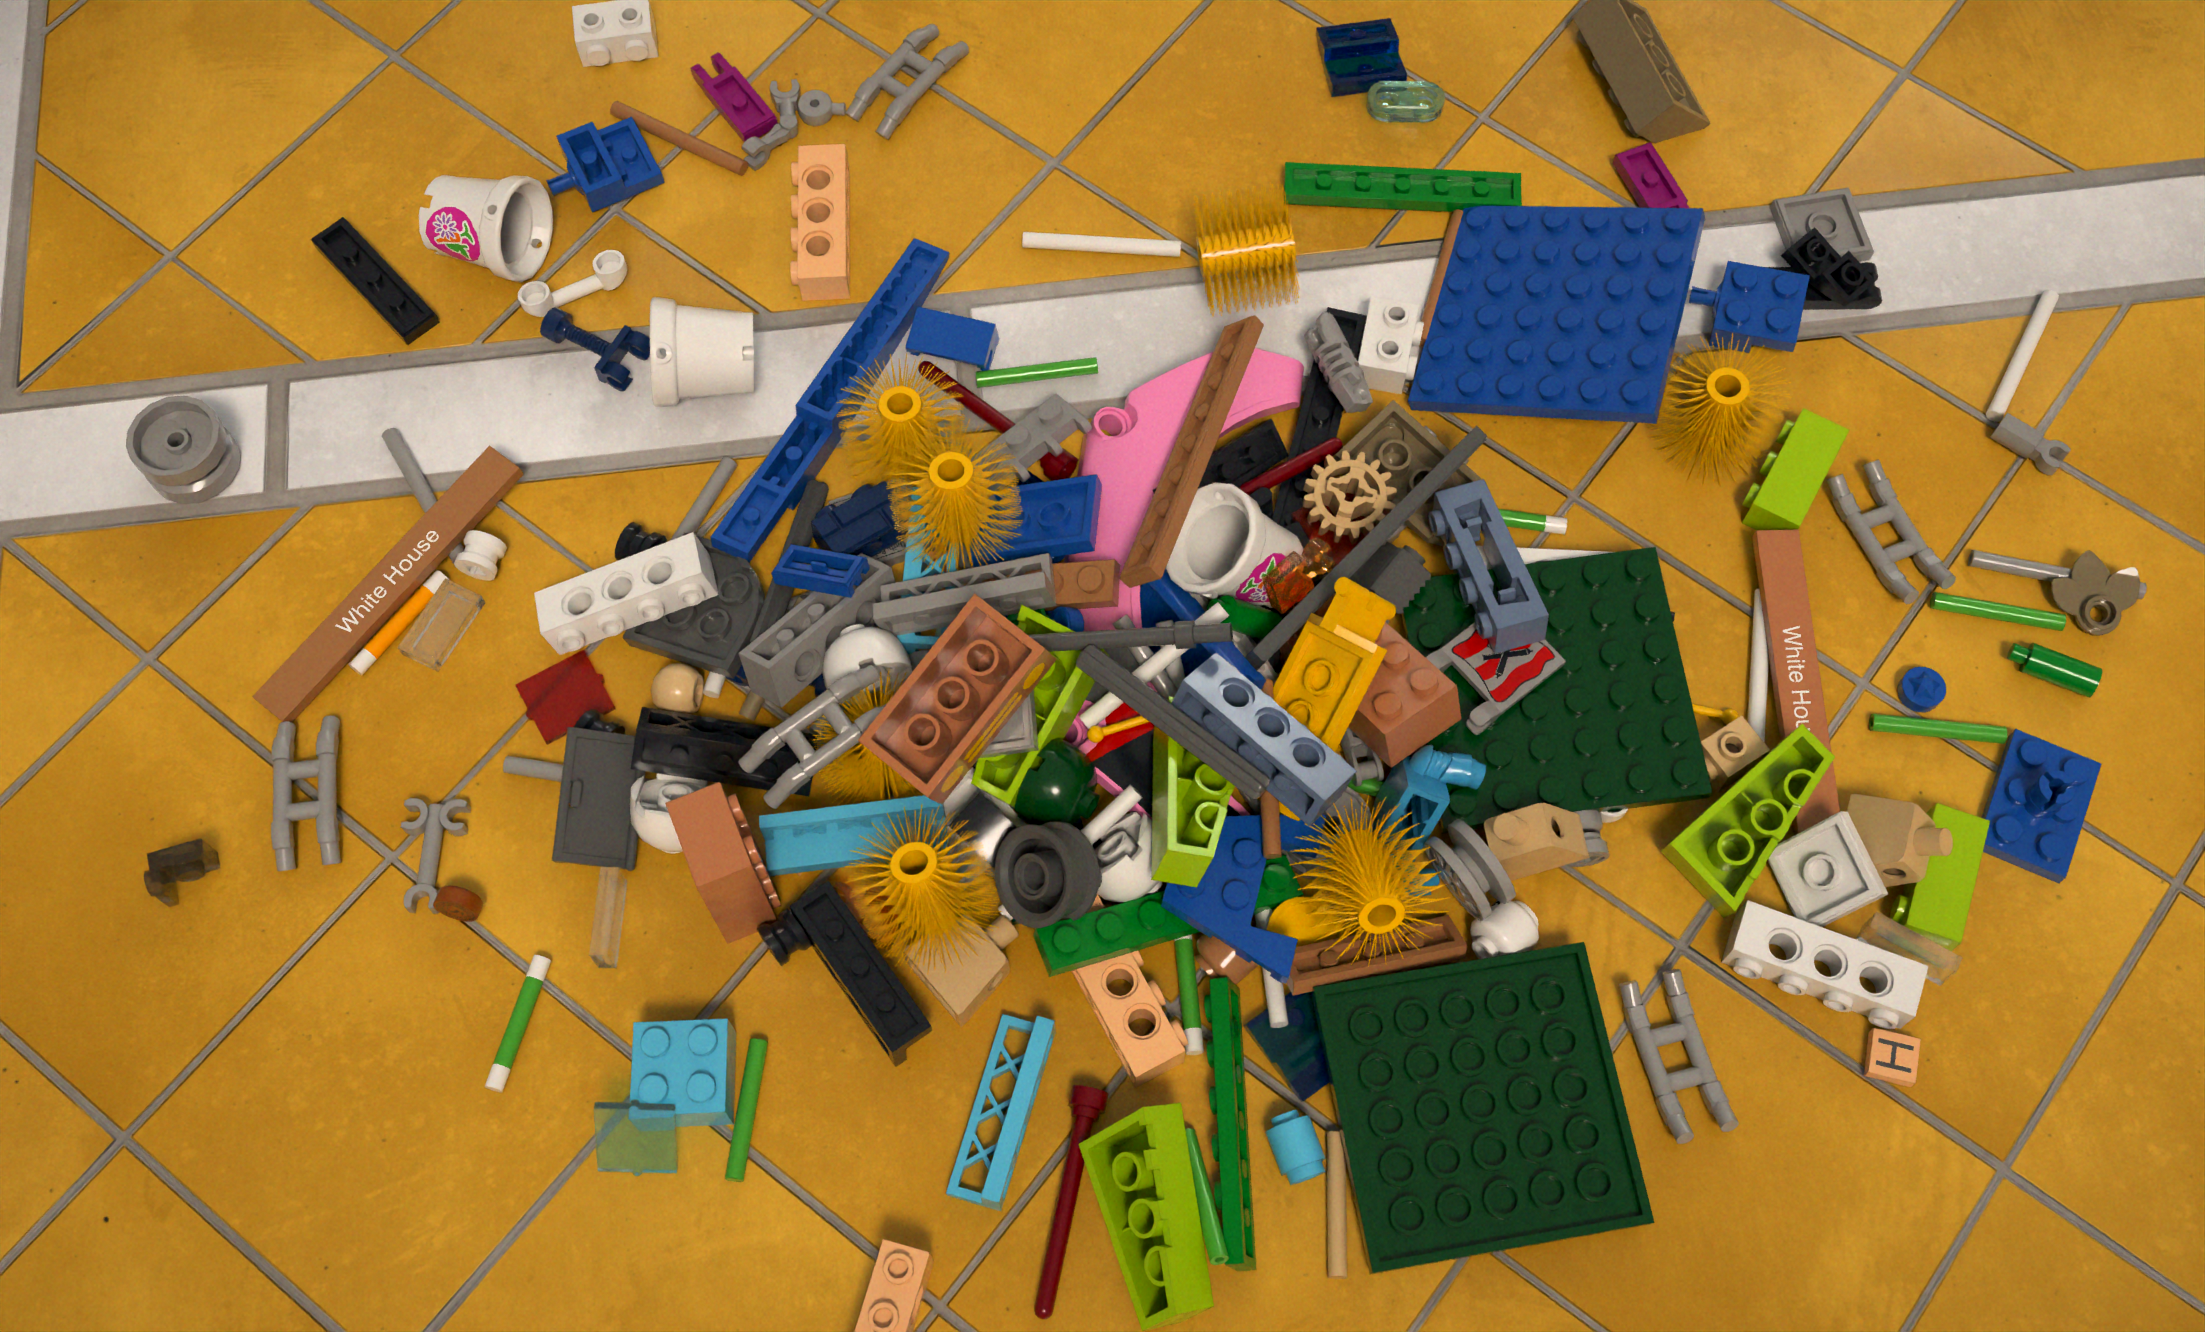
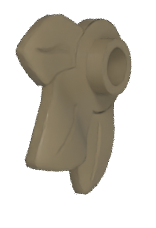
(2094, 586)

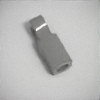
(2030, 443)

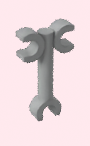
(431, 823)

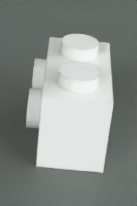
(613, 35)
(1387, 344)

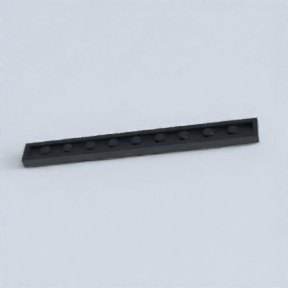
(1317, 422)

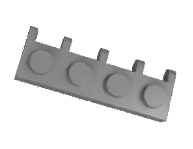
(1033, 438)

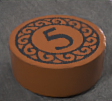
(458, 903)

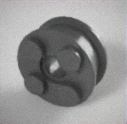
(1047, 874)

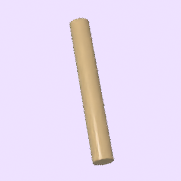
(1336, 1207)

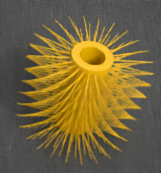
(1246, 249)
(1719, 409)
(899, 415)
(955, 497)
(872, 767)
(1369, 881)
(924, 889)

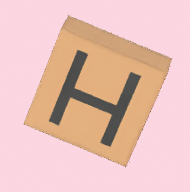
(1892, 1057)

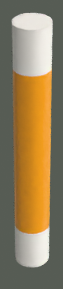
(397, 624)

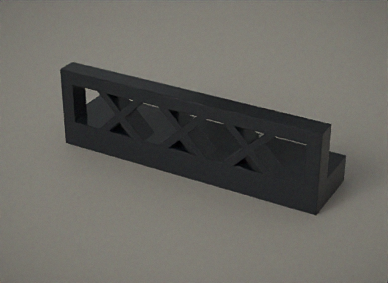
(707, 750)
(861, 971)

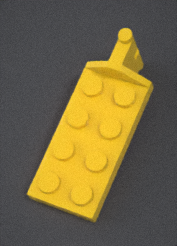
(1333, 664)

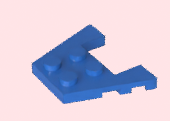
(1229, 891)

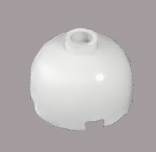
(863, 647)
(650, 812)
(1127, 860)

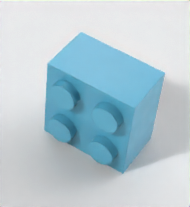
(688, 1067)

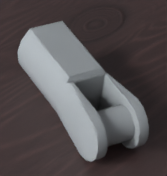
(1354, 748)

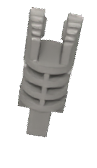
(1338, 364)

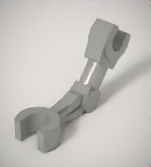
(786, 104)

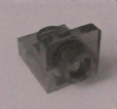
(178, 863)

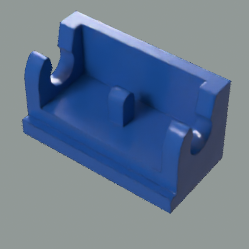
(953, 337)

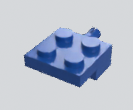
(606, 163)
(1756, 306)

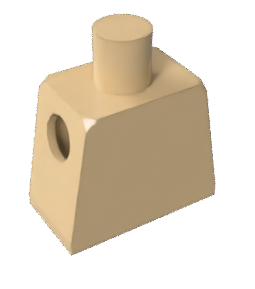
(1898, 837)
(1528, 843)
(966, 986)

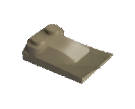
(1409, 455)

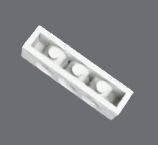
(625, 594)
(1895, 978)

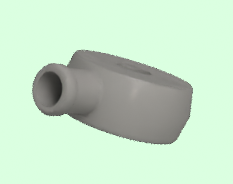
(817, 108)

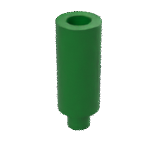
(1247, 617)
(2056, 668)

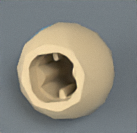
(678, 689)

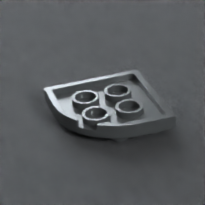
(716, 628)

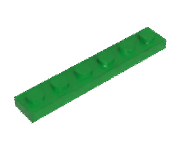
(1398, 187)
(1141, 924)
(1231, 1142)

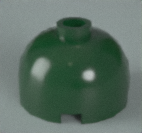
(1059, 788)

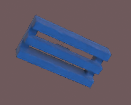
(817, 575)

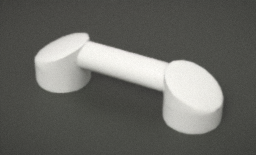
(610, 273)

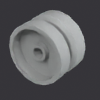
(183, 449)

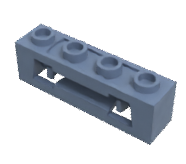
(1519, 613)

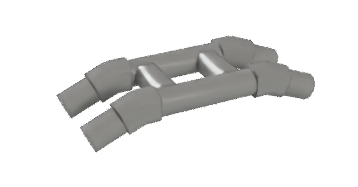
(905, 95)
(1888, 510)
(790, 733)
(322, 809)
(1683, 1030)

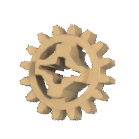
(1331, 492)

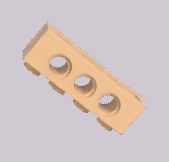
(822, 196)
(1140, 1055)
(895, 1289)

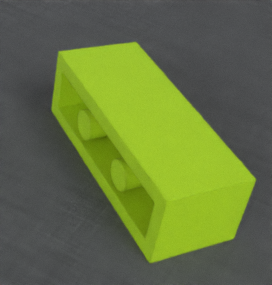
(1794, 473)
(1941, 900)

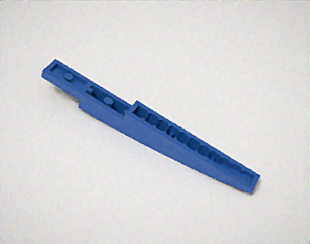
(816, 427)

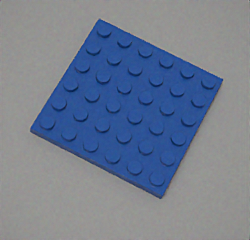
(1559, 312)

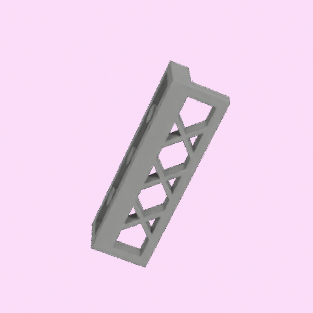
(939, 608)

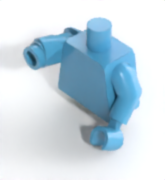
(1422, 789)

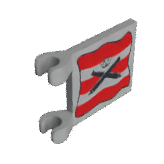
(1497, 677)

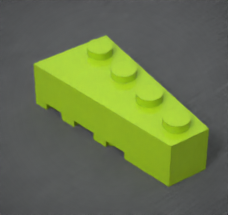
(1186, 812)
(1152, 1213)

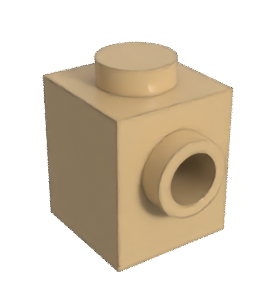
(1732, 753)

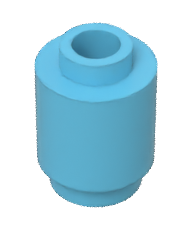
(1296, 1147)

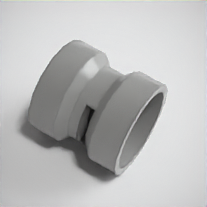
(1596, 846)

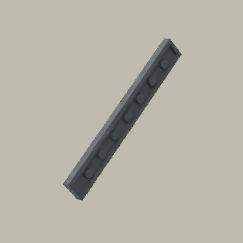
(1366, 547)

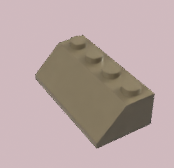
(1639, 70)

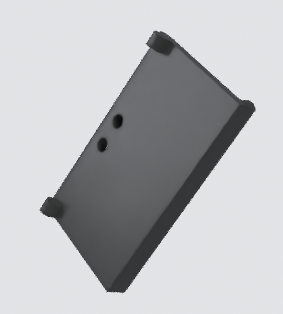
(599, 823)

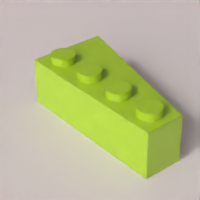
(1057, 703)
(1740, 830)

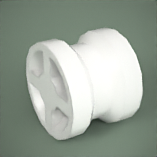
(480, 555)

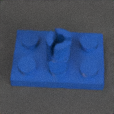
(1056, 518)
(2038, 805)

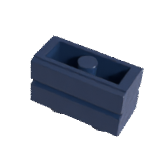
(860, 523)

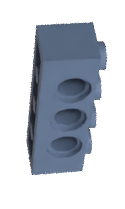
(1300, 766)

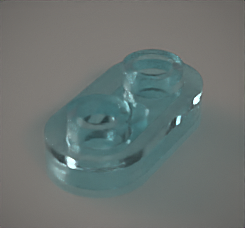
(1405, 101)

